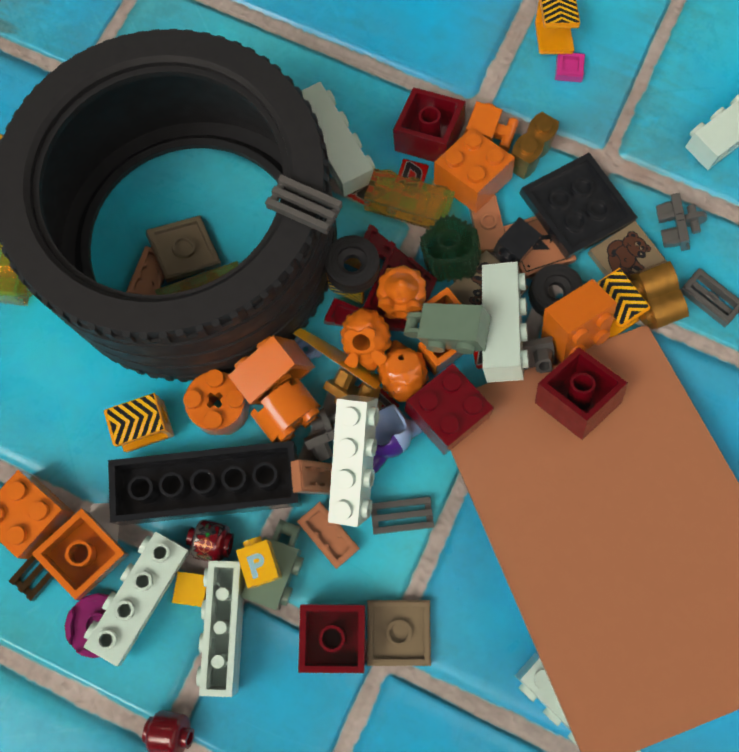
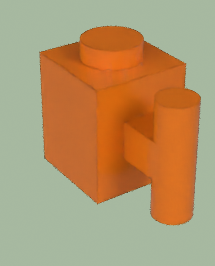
(486, 120)

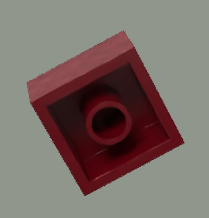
(428, 124)
(580, 393)
(448, 408)
(332, 638)

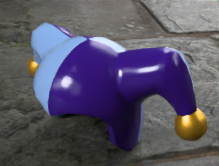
(392, 435)

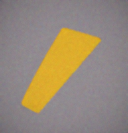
(338, 356)

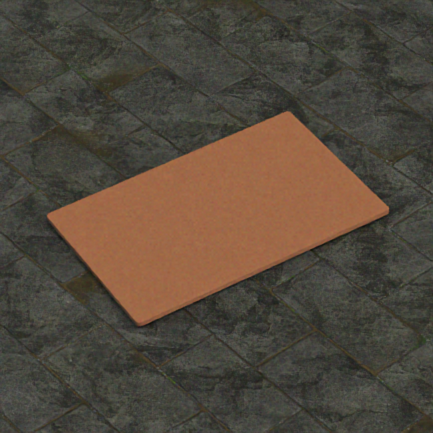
(616, 549)

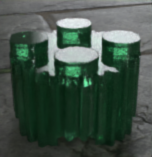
(451, 249)

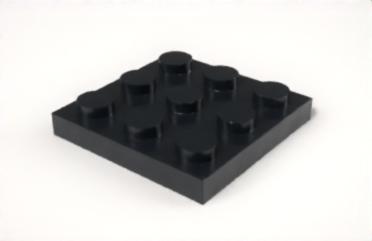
(577, 205)

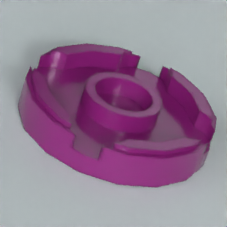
(80, 619)

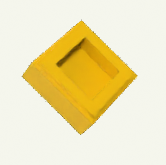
(189, 589)

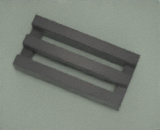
(287, 183)
(708, 300)
(402, 515)

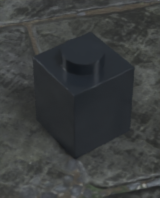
(516, 242)

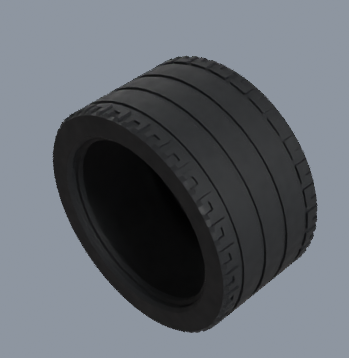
(109, 116)

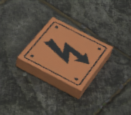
(543, 254)

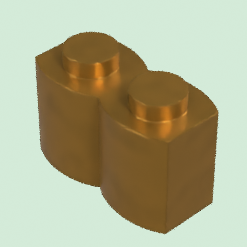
(534, 144)
(661, 291)

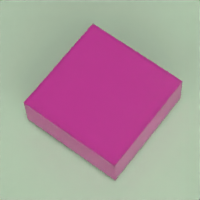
(570, 67)

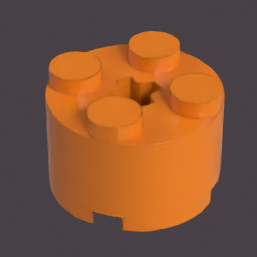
(200, 402)
(286, 411)

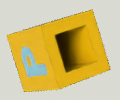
(258, 562)

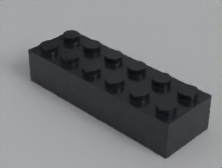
(202, 483)

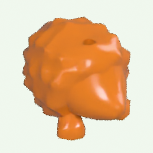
(401, 292)
(365, 339)
(402, 372)

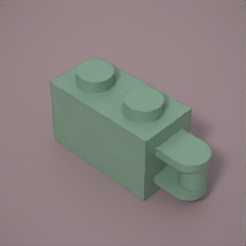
(450, 327)
(289, 562)

